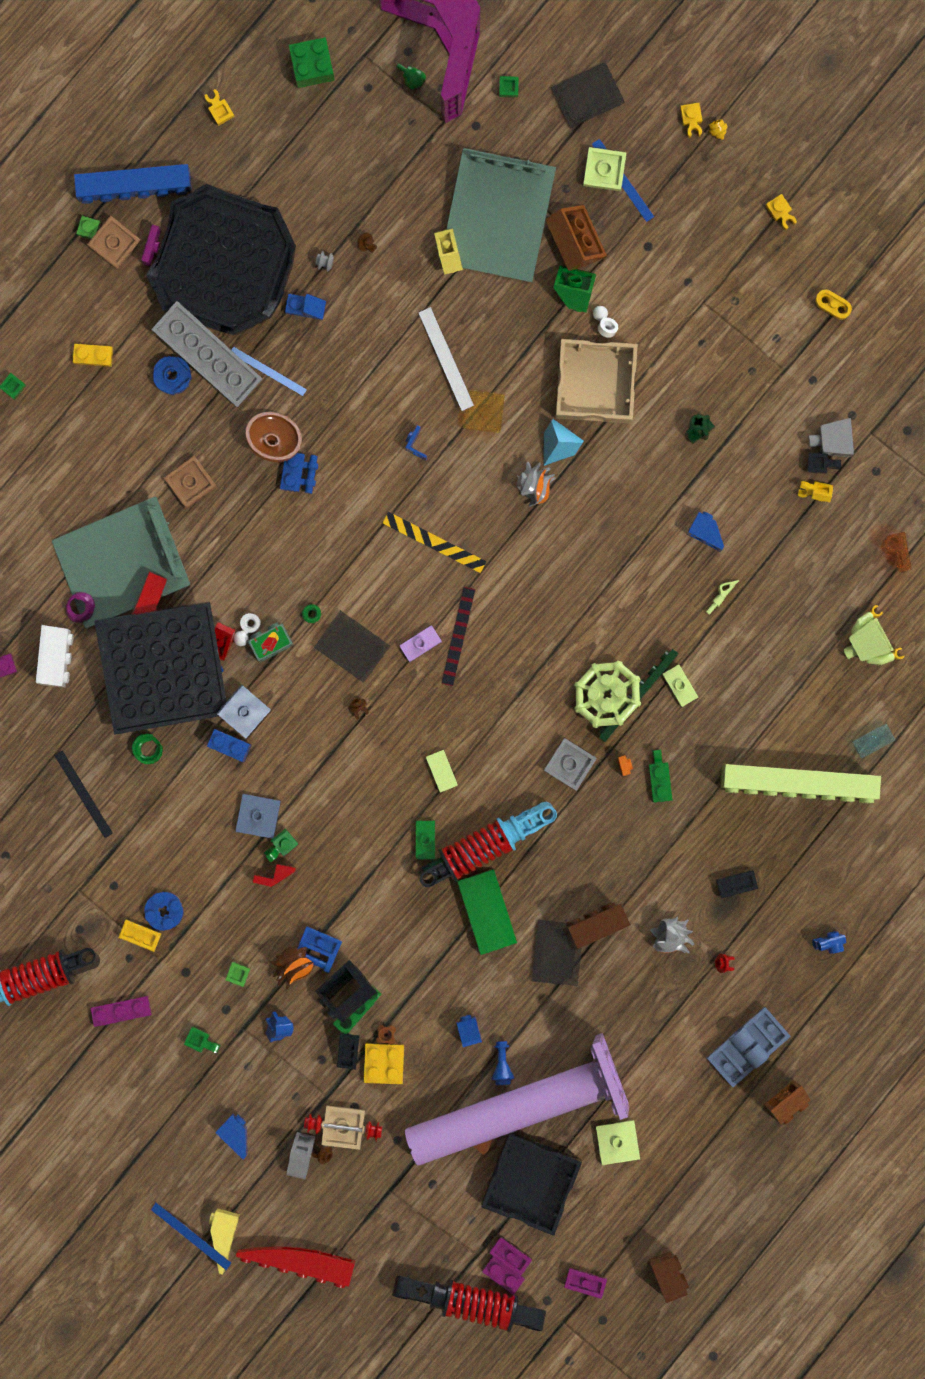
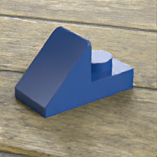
(305, 306)

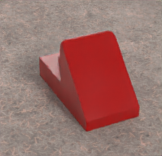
(224, 639)

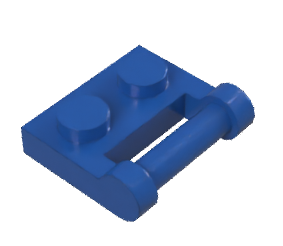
(322, 944)

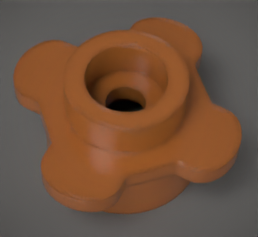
(383, 1039)

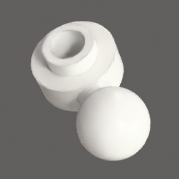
(607, 326)
(241, 637)

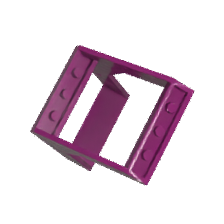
(459, 30)

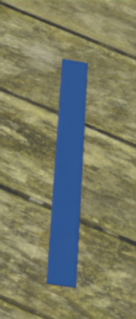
(630, 190)
(191, 1236)

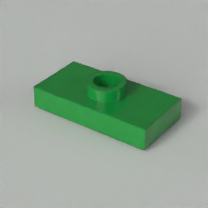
(425, 839)

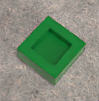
(508, 86)
(12, 386)

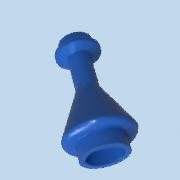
(502, 1073)

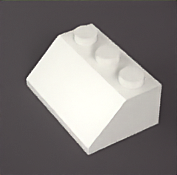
(54, 656)

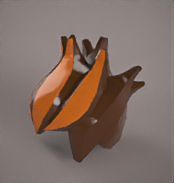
(292, 965)

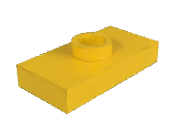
(140, 935)

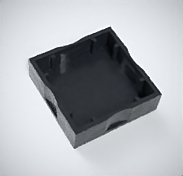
(531, 1183)

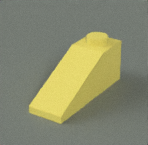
(223, 1232)

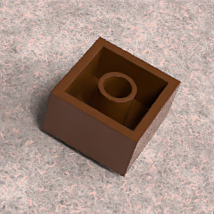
(671, 1282)

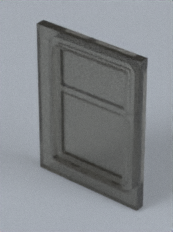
(587, 95)
(352, 646)
(553, 956)

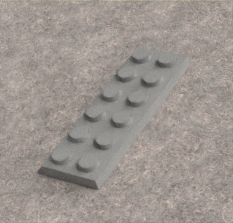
(207, 354)

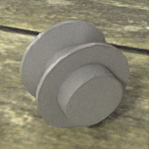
(324, 261)

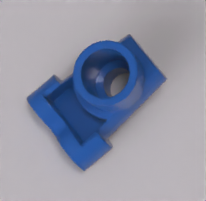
(833, 942)

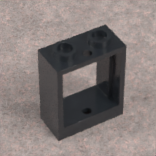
(338, 981)

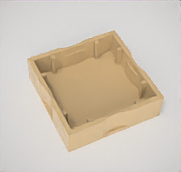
(596, 381)

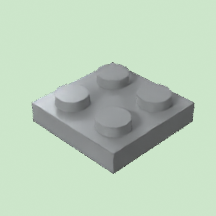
(570, 764)

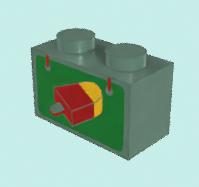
(270, 642)

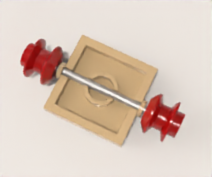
(343, 1127)

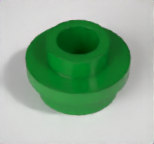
(311, 607)

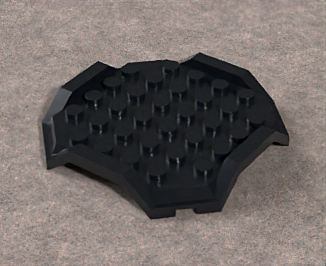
(223, 260)

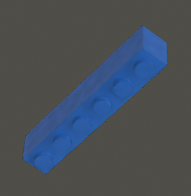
(133, 183)

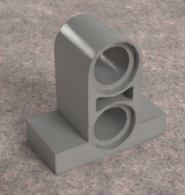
(300, 1155)

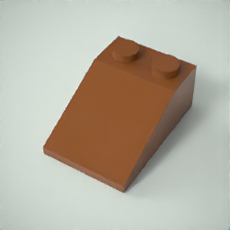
(788, 1102)

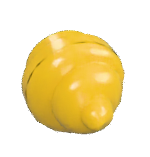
(718, 129)

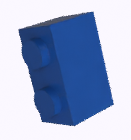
(229, 745)

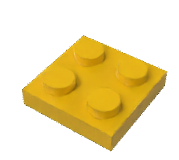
(384, 1063)

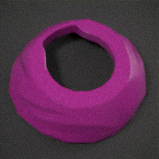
(89, 609)

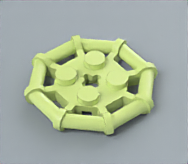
(600, 686)

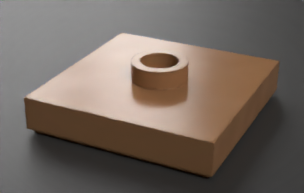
(113, 242)
(190, 482)

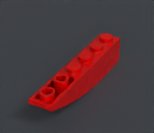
(150, 593)
(303, 1262)

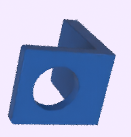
(412, 436)

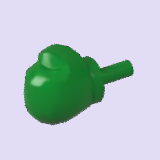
(413, 77)

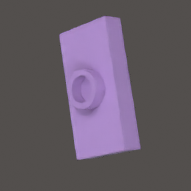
(420, 643)

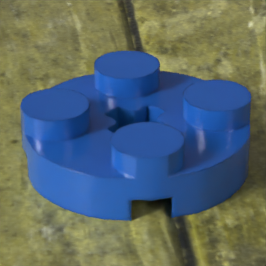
(161, 374)
(153, 915)

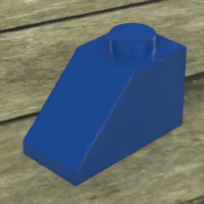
(706, 531)
(469, 1030)
(234, 1134)

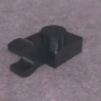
(819, 463)

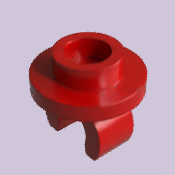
(722, 963)

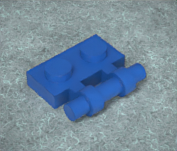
(293, 471)

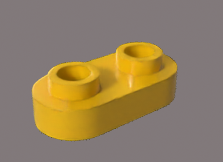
(833, 304)

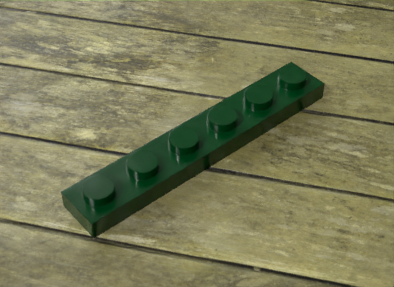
(655, 672)

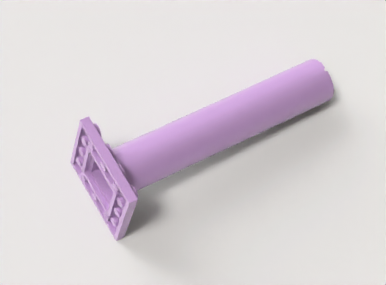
(521, 1108)

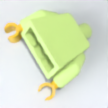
(870, 641)

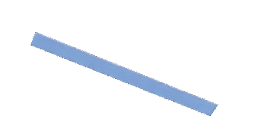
(270, 372)

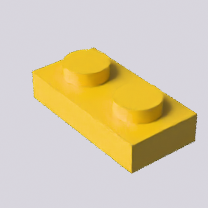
(92, 355)

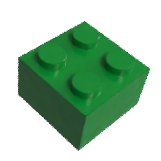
(311, 62)

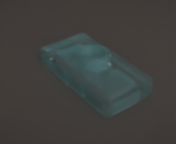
(873, 740)

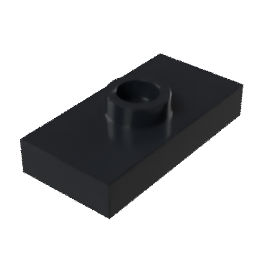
(737, 884)
(348, 1051)

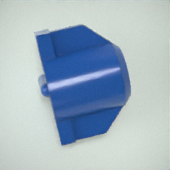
(278, 1027)

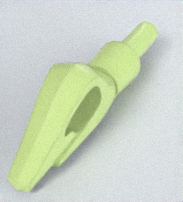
(722, 594)

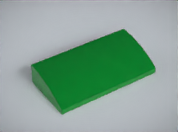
(487, 912)

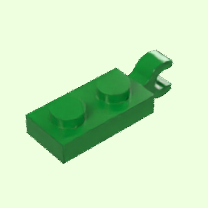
(660, 779)

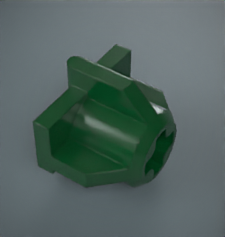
(699, 428)

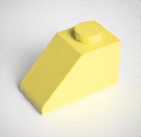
(448, 251)

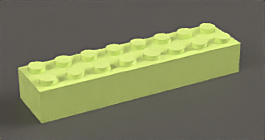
(802, 782)

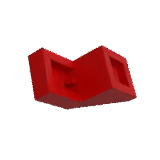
(280, 874)

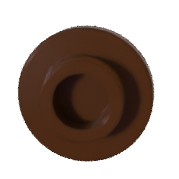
(365, 243)
(357, 705)
(325, 1154)

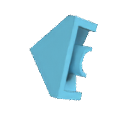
(559, 443)

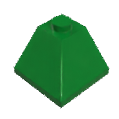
(574, 288)

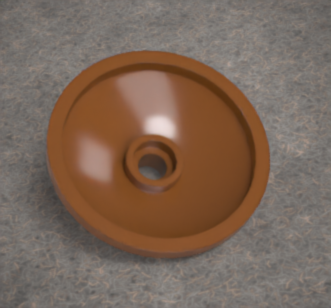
(273, 429)

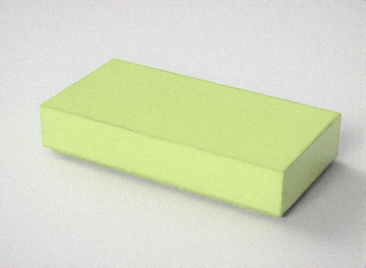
(441, 771)

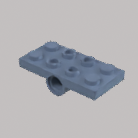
(748, 1047)

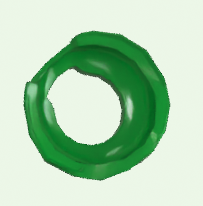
(136, 748)

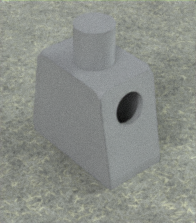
(834, 439)

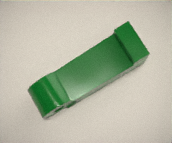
(350, 1022)

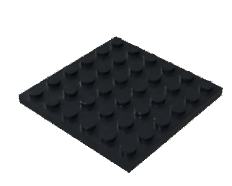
(161, 667)

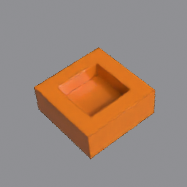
(625, 765)

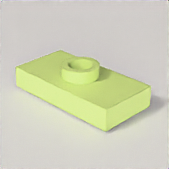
(680, 685)

